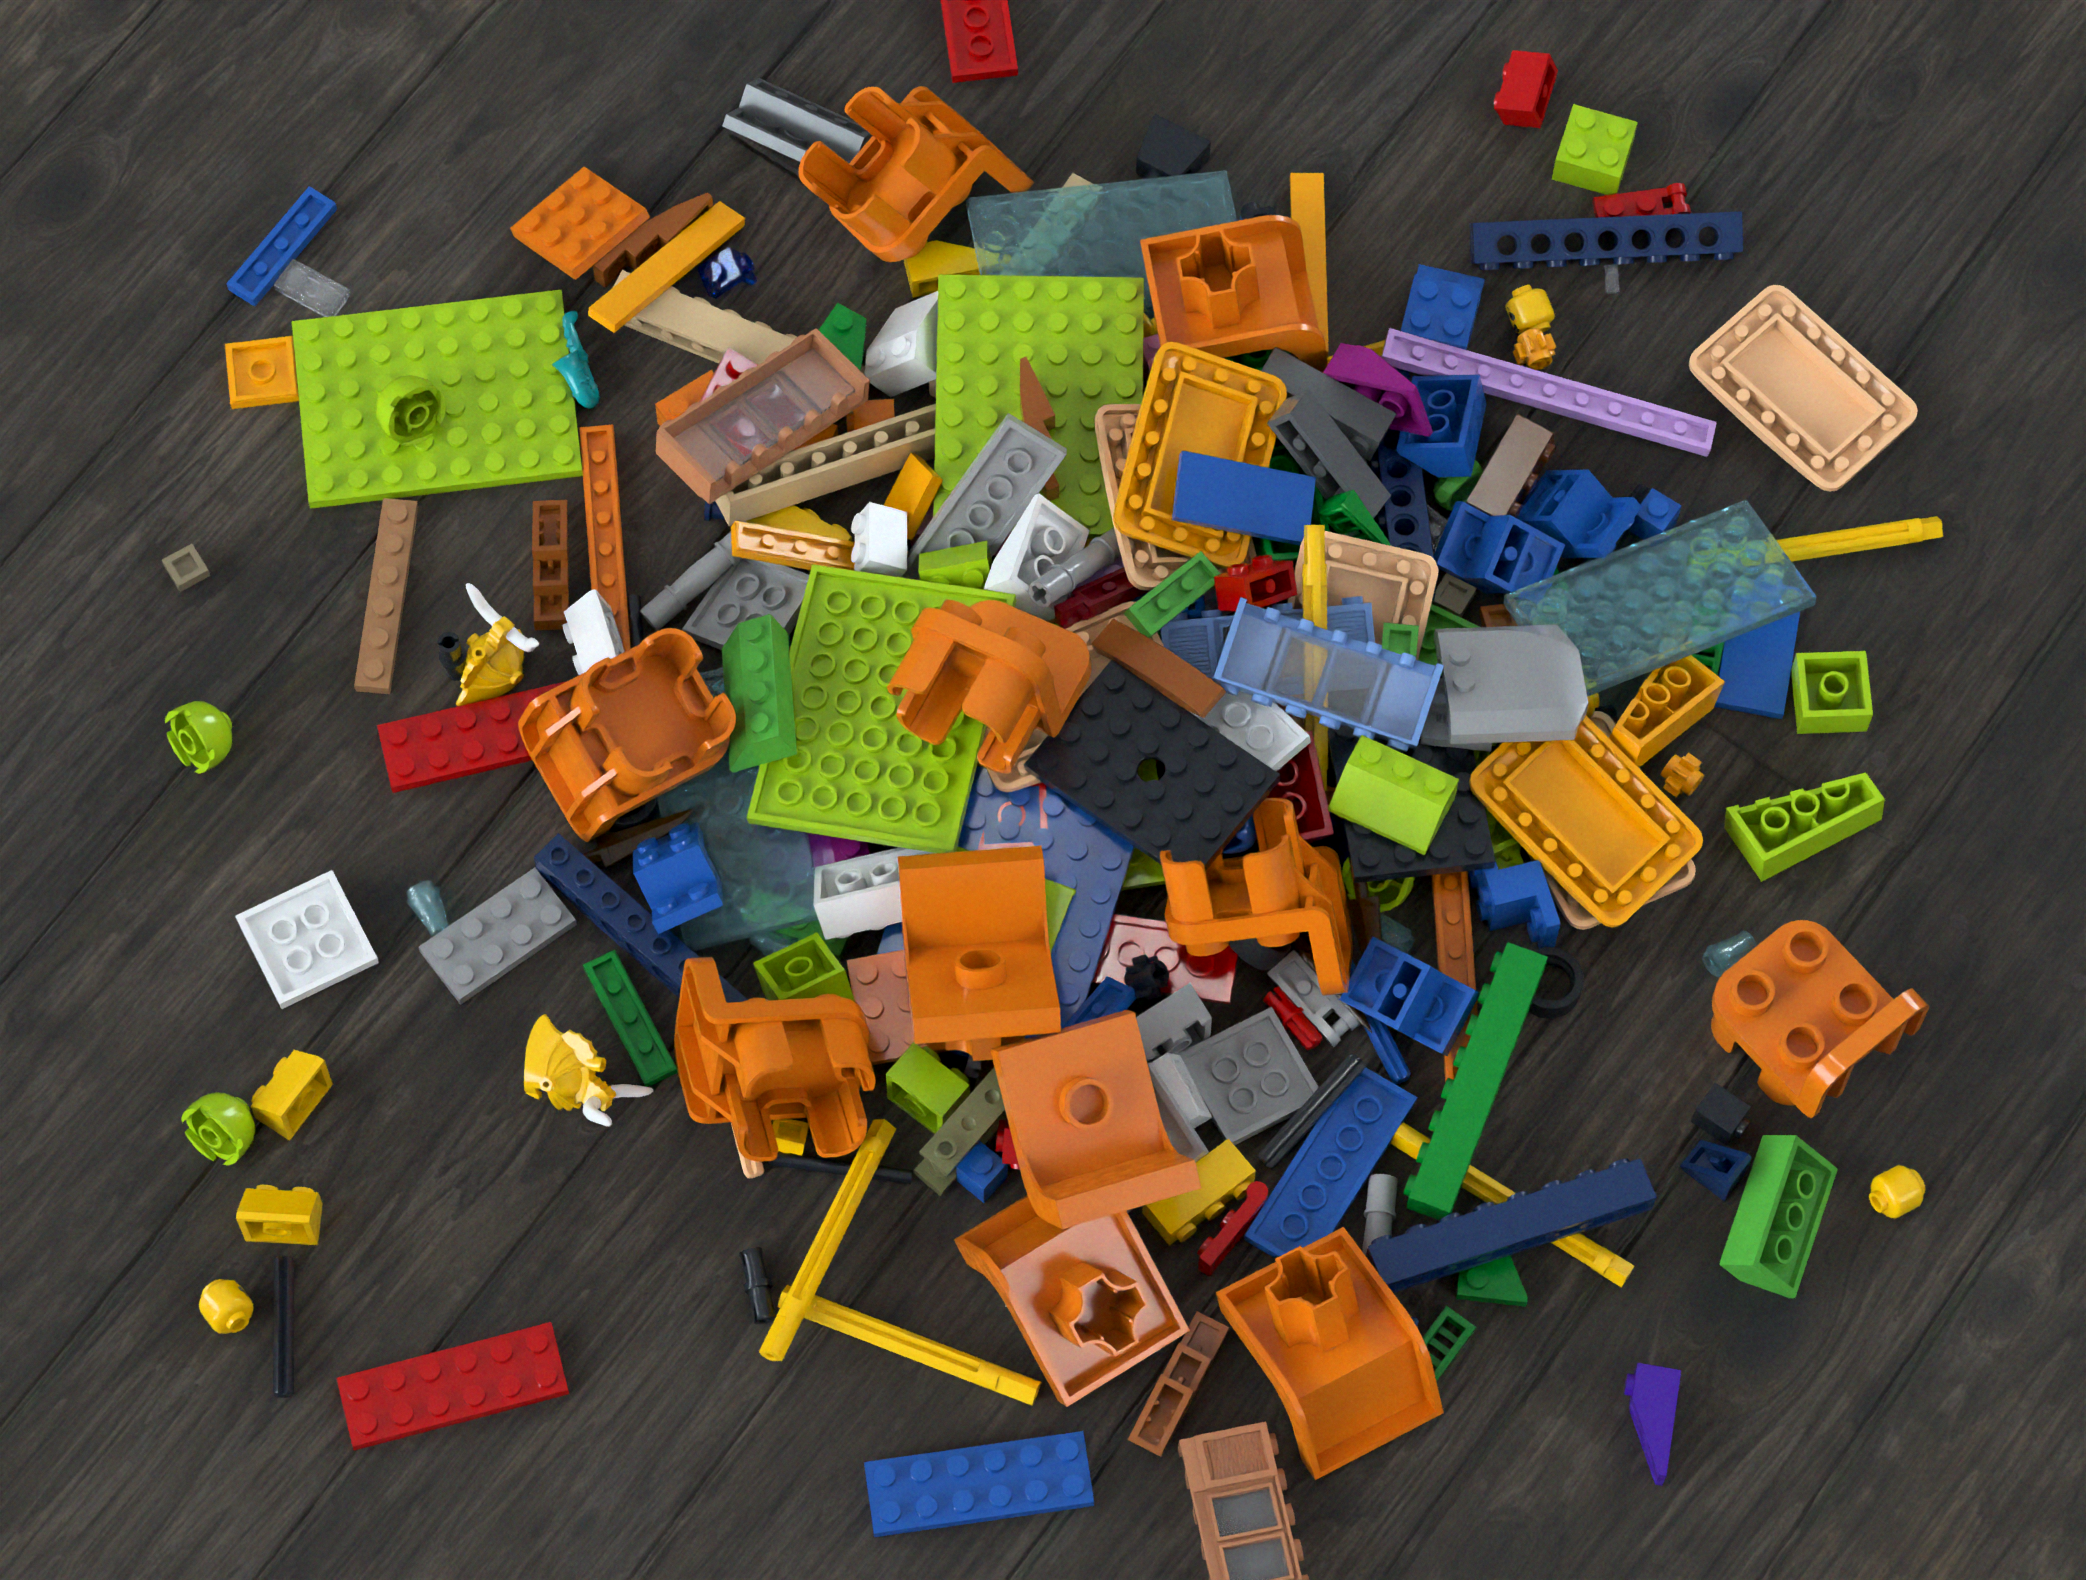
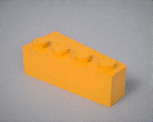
(1665, 708)

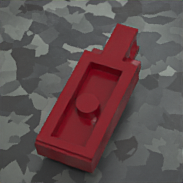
(1096, 598)

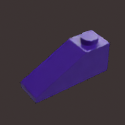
(1653, 1408)

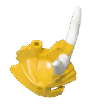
(493, 658)
(566, 1070)

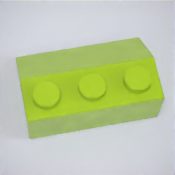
(1393, 794)

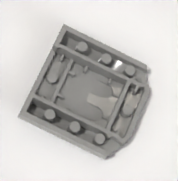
(1511, 684)

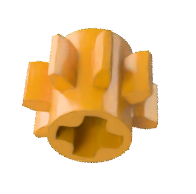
(1534, 349)
(1682, 775)

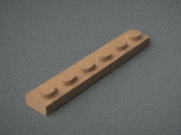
(386, 596)

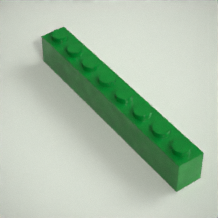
(1476, 1083)

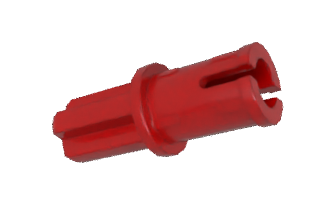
(1293, 1018)

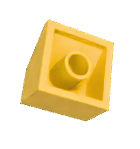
(291, 1093)
(280, 1215)

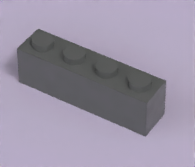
(1356, 415)
(1325, 451)

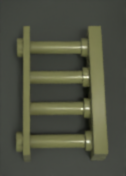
(971, 1122)

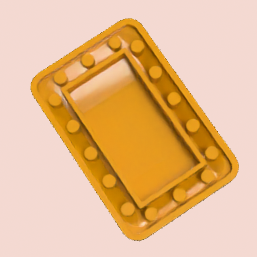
(1200, 408)
(1588, 819)

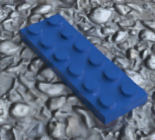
(1331, 1165)
(978, 1484)

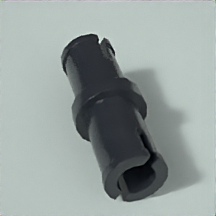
(452, 655)
(758, 1285)

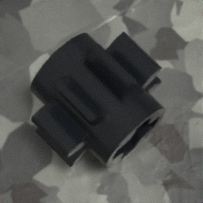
(1147, 976)

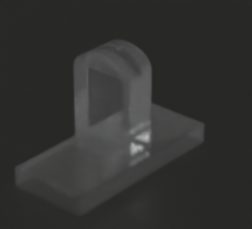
(1611, 278)

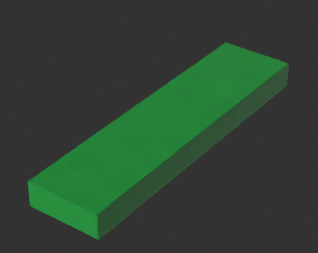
(630, 1018)

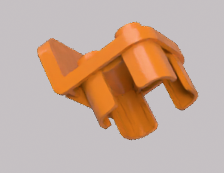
(906, 173)
(994, 667)
(627, 731)
(1265, 897)
(1808, 1014)
(772, 1063)

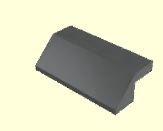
(793, 123)

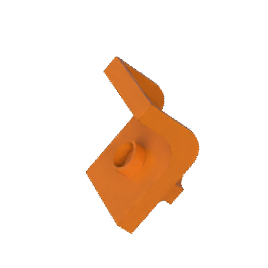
(1235, 289)
(977, 948)
(1088, 1122)
(1076, 1293)
(1334, 1350)

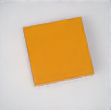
(261, 372)
(914, 491)

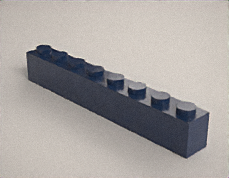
(1513, 1225)

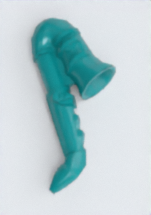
(575, 366)

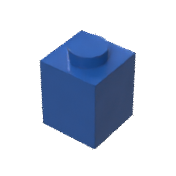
(1655, 516)
(981, 1172)

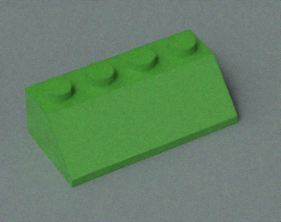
(761, 693)
(1779, 1215)

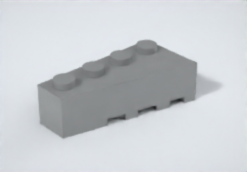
(1174, 1024)

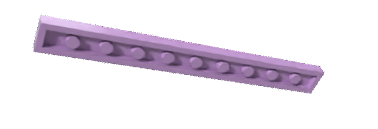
(1552, 393)

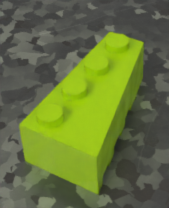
(1799, 825)

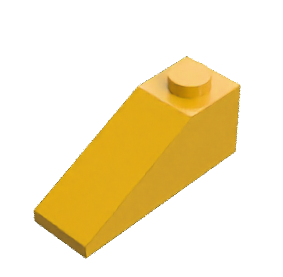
(937, 259)

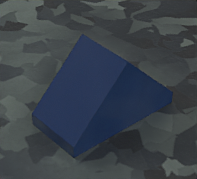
(1716, 1167)

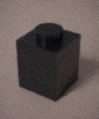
(1722, 1115)

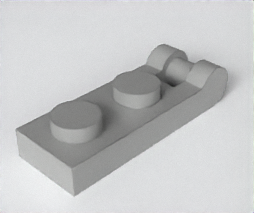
(1302, 987)

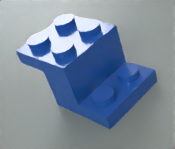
(1443, 306)
(1578, 513)
(1495, 551)
(677, 876)
(1517, 897)
(1410, 996)

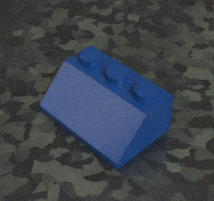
(1456, 416)

